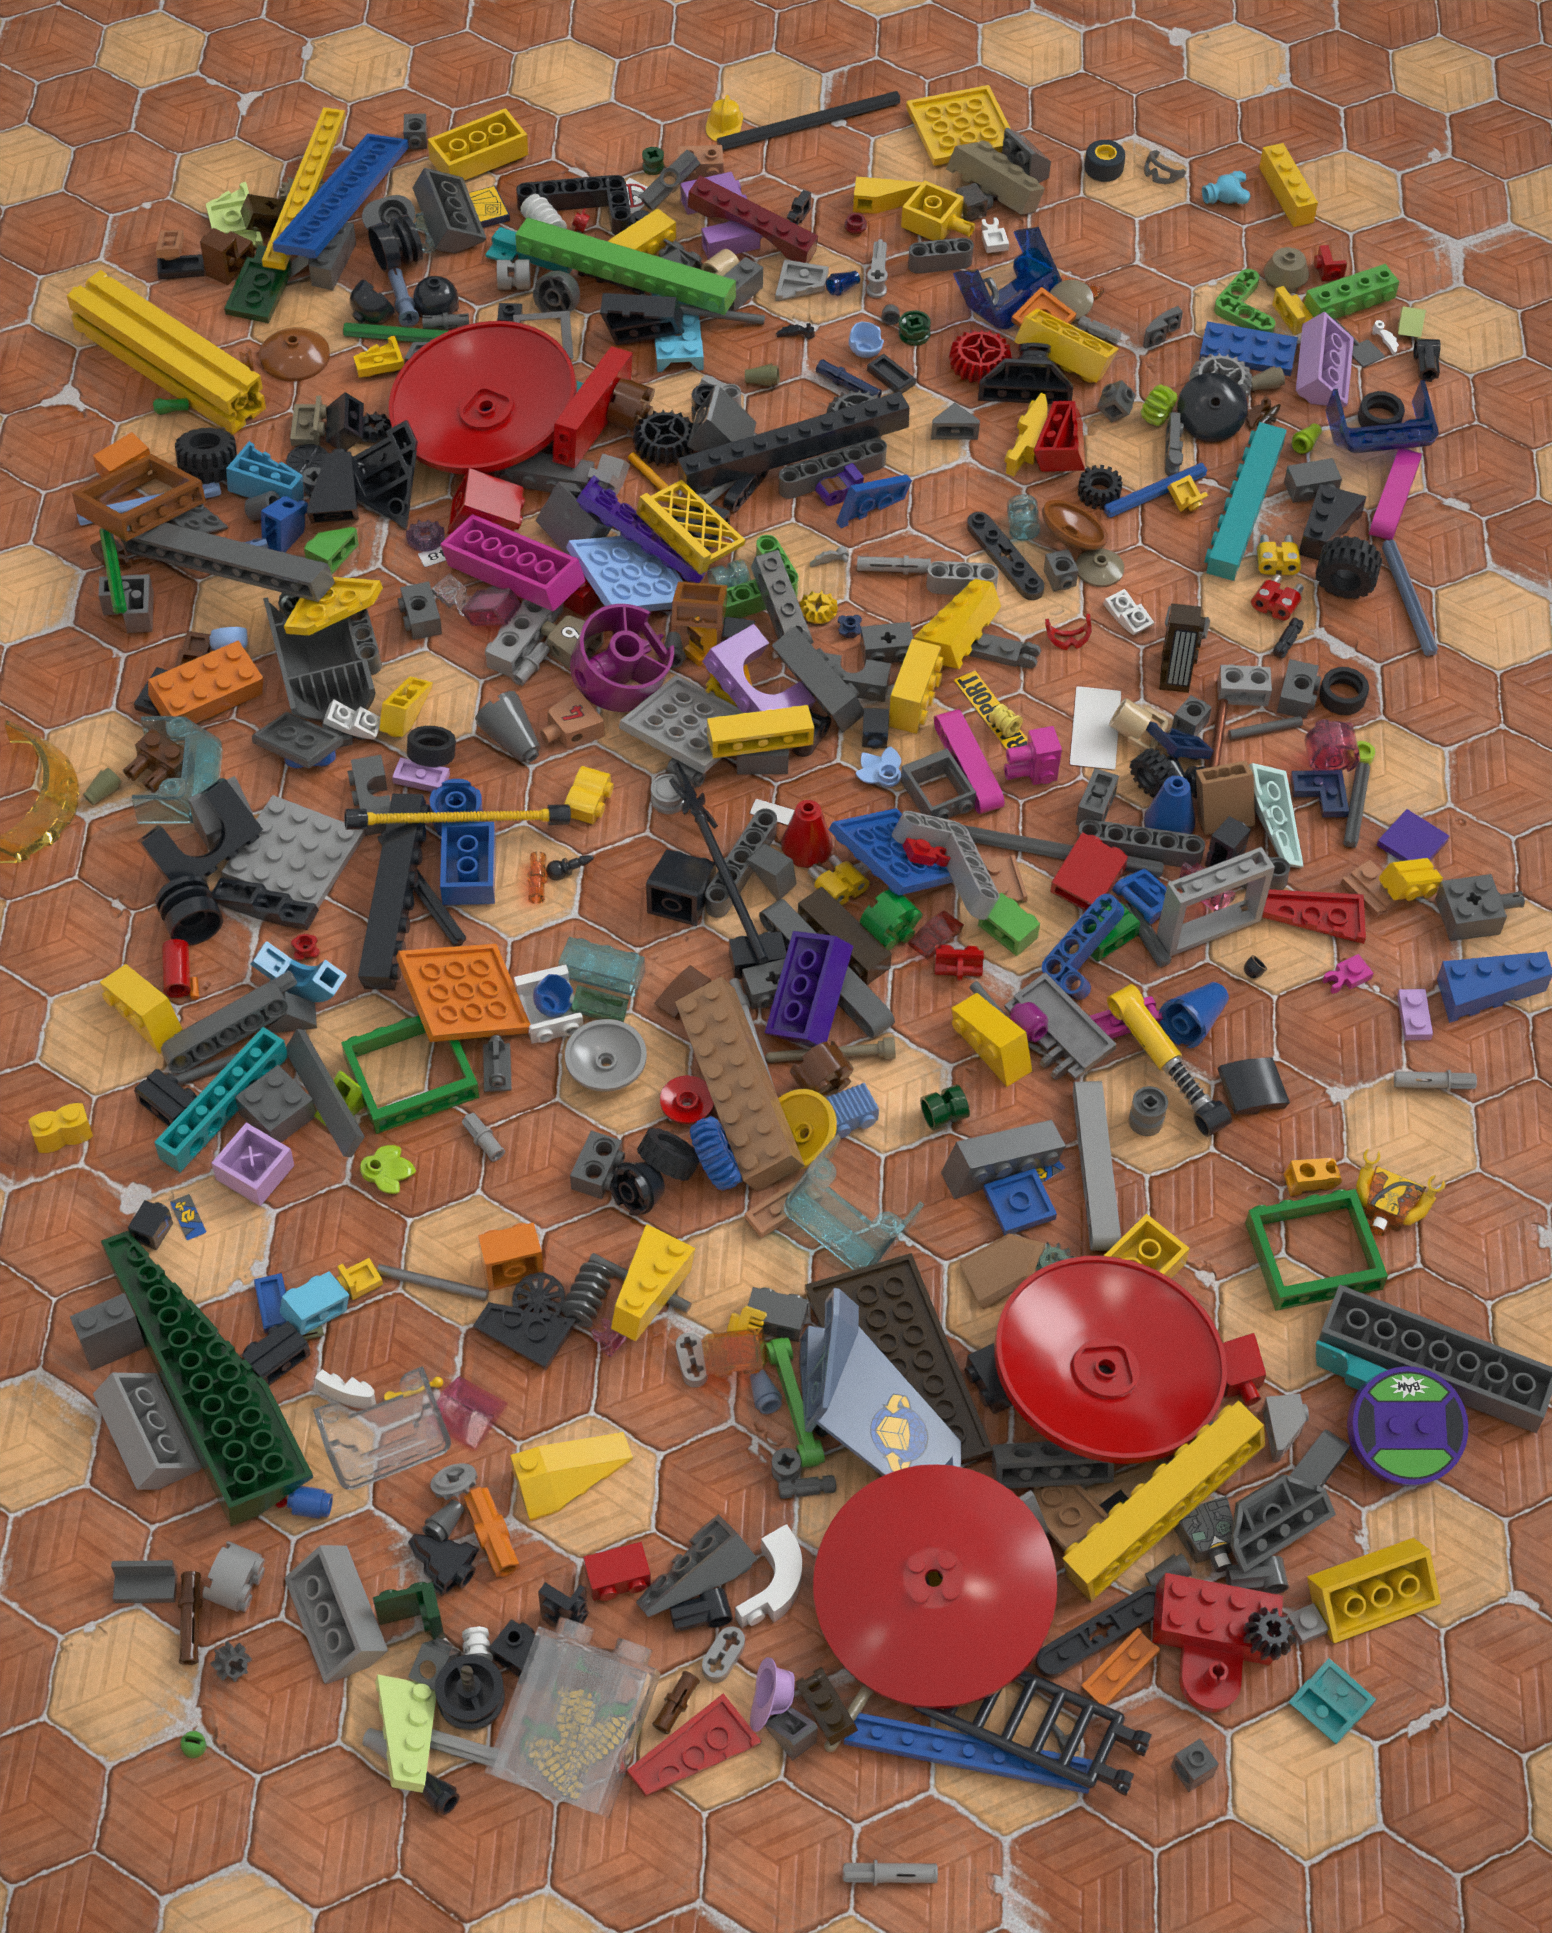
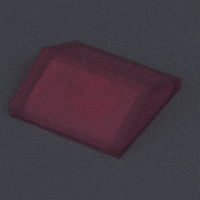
(469, 1411)

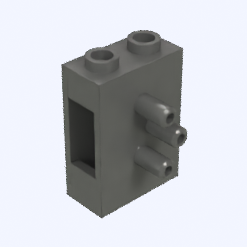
(566, 520)

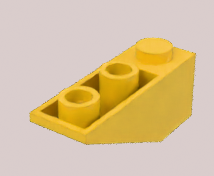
(880, 195)

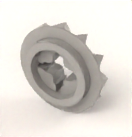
(462, 1477)

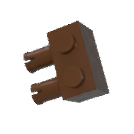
(158, 755)

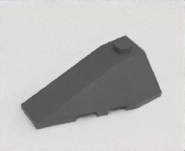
(712, 1560)

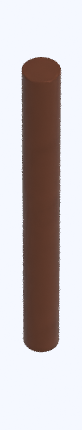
(1219, 732)

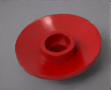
(686, 1090)

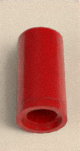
(176, 968)

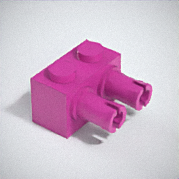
(1037, 759)

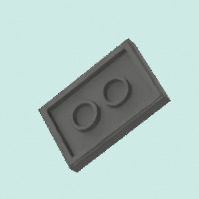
(297, 740)

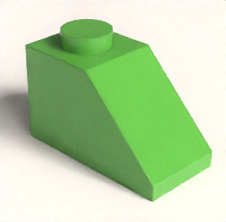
(332, 547)

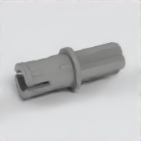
(530, 664)
(483, 1137)

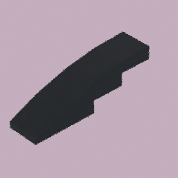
(266, 905)

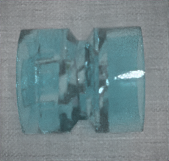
(1023, 517)
(731, 575)

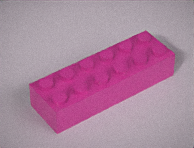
(513, 562)

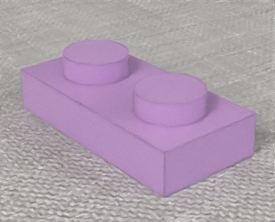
(418, 776)
(1414, 1014)

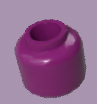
(1030, 1019)

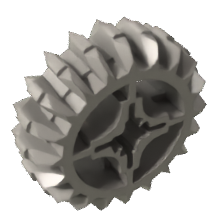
(1225, 366)

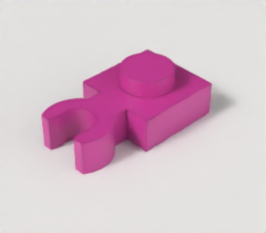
(1349, 972)

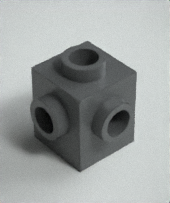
(1116, 401)

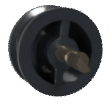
(470, 1692)

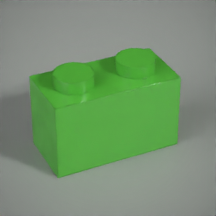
(1011, 925)

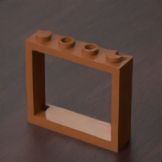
(91, 498)

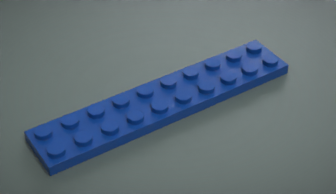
(340, 196)

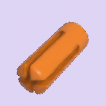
(194, 994)

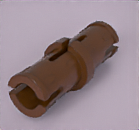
(676, 1702)

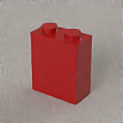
(1088, 871)

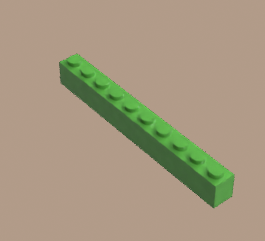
(625, 266)

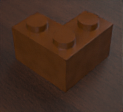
(225, 254)

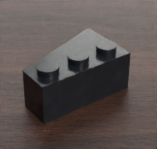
(640, 317)

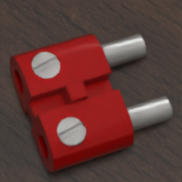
(1279, 601)

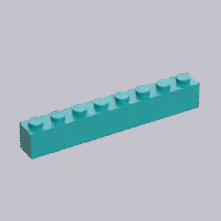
(1246, 501)

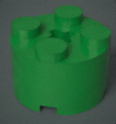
(891, 919)

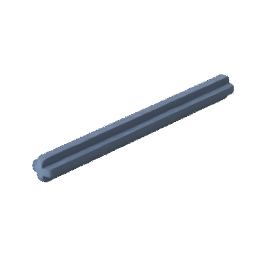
(1410, 598)

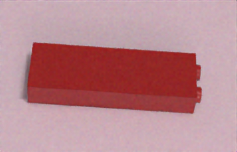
(587, 411)

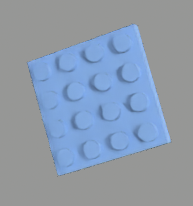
(625, 573)

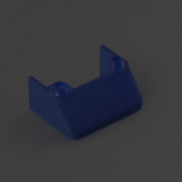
(1033, 270)
(1410, 434)

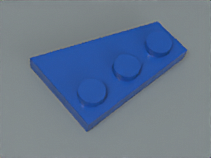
(871, 495)

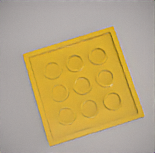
(957, 120)

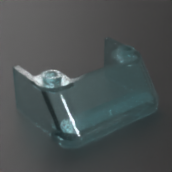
(199, 770)
(837, 1222)

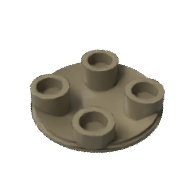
(1075, 296)

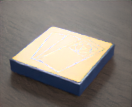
(489, 206)

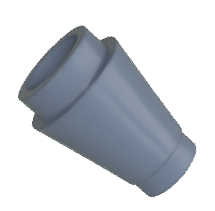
(765, 1393)

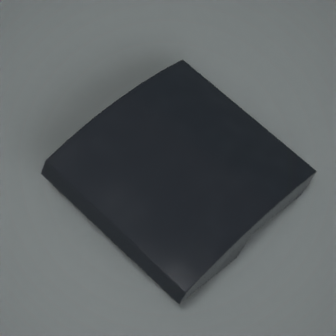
(1253, 1085)

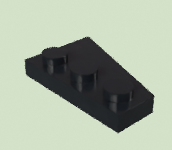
(524, 1332)

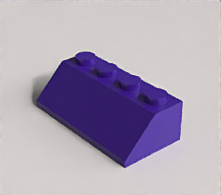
(809, 988)

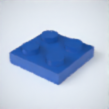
(1019, 1202)

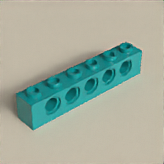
(217, 1102)

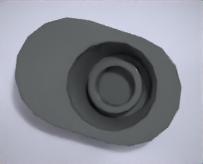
(386, 209)

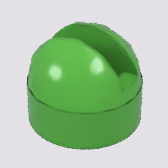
(191, 1749)

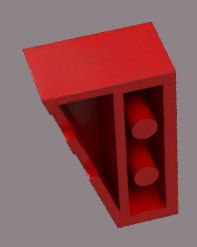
(1061, 439)

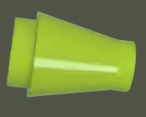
(1305, 439)

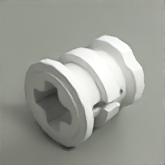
(477, 1642)

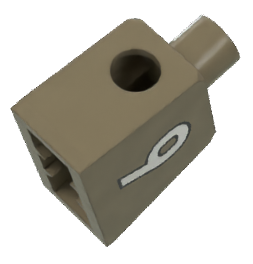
(564, 637)

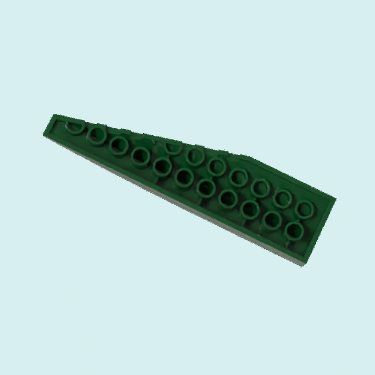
(213, 1390)

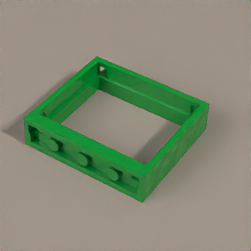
(416, 1106)
(1322, 1289)

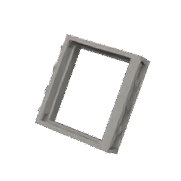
(1206, 884)

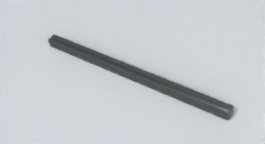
(1050, 848)

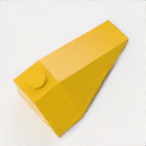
(561, 1471)

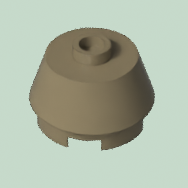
(1287, 269)

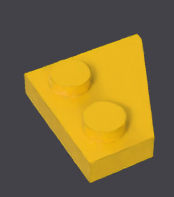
(379, 360)

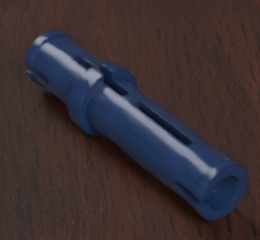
(841, 377)

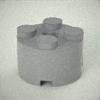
(234, 1576)

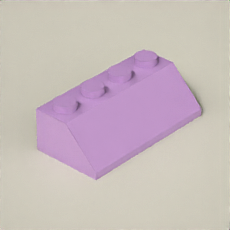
(1324, 360)

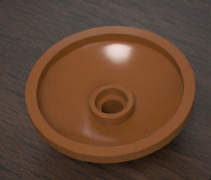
(294, 354)
(1074, 525)

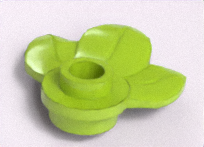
(390, 1169)

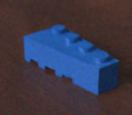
(1491, 981)

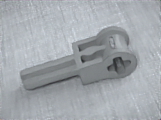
(877, 274)

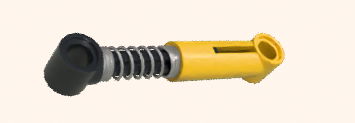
(1129, 1007)

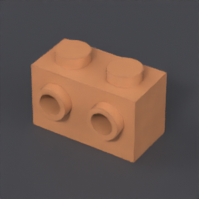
(710, 160)

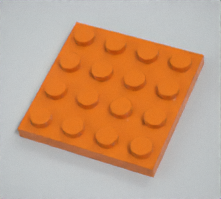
(463, 992)

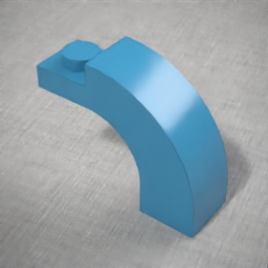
(313, 982)

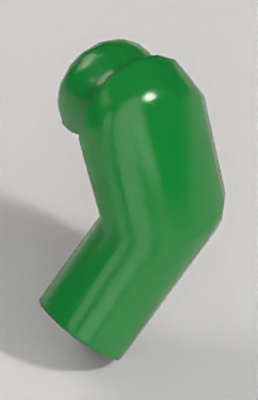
(170, 405)

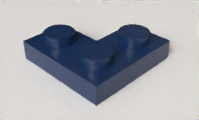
(1324, 784)

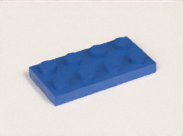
(1255, 347)

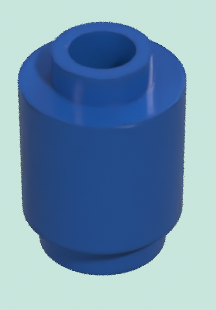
(310, 1502)

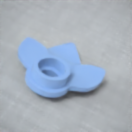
(876, 768)

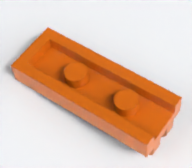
(1120, 1668)

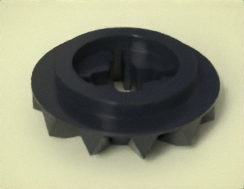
(382, 425)

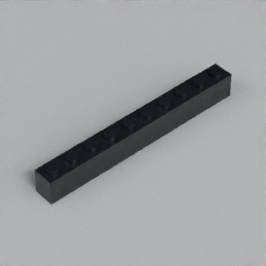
(794, 442)

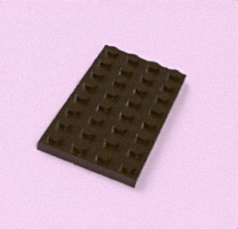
(906, 1329)

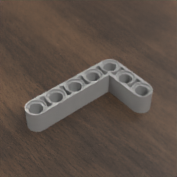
(965, 863)

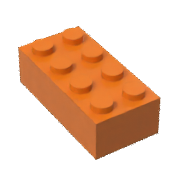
(207, 684)

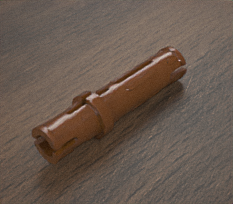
(189, 1628)

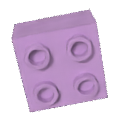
(253, 1164)

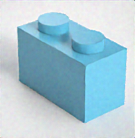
(314, 1303)

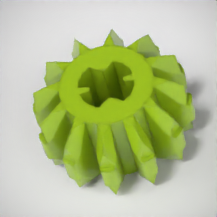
(1159, 405)

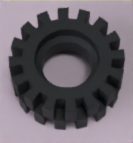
(1103, 477)
(1151, 771)

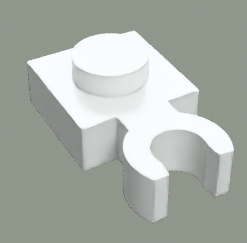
(994, 238)

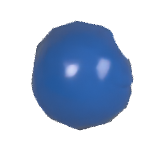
(552, 996)

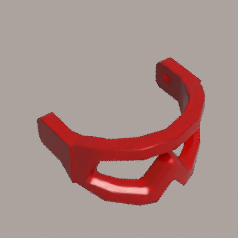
(1051, 631)

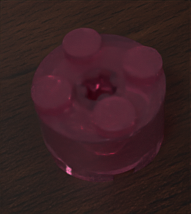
(1332, 746)

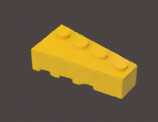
(962, 621)
(653, 1277)

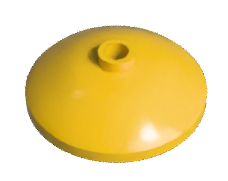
(809, 1113)

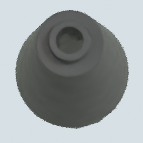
(509, 726)

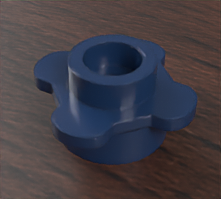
(849, 626)

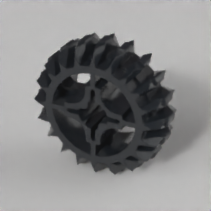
(663, 437)

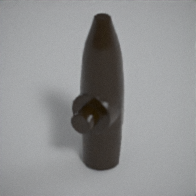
(1270, 415)

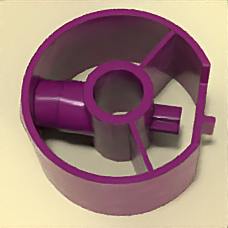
(625, 659)

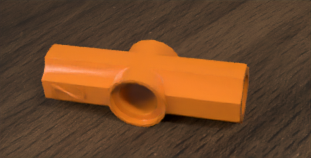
(491, 1532)

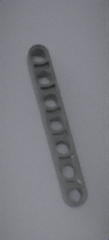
(855, 996)

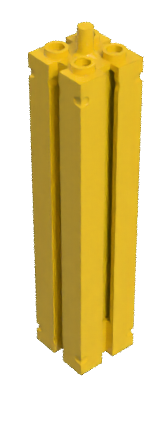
(166, 351)

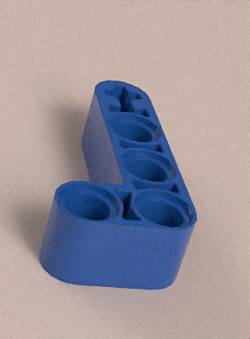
(1087, 944)

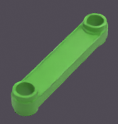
(780, 1353)

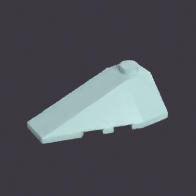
(1276, 812)

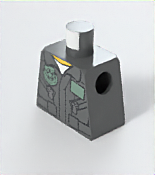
(1208, 1533)

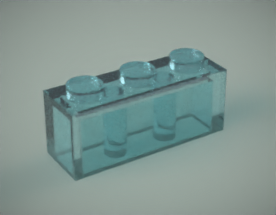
(603, 966)

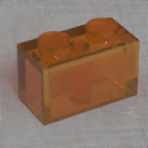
(734, 1352)

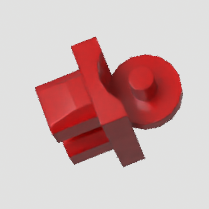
(959, 962)

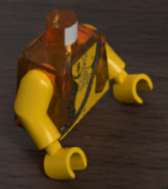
(1392, 1199)

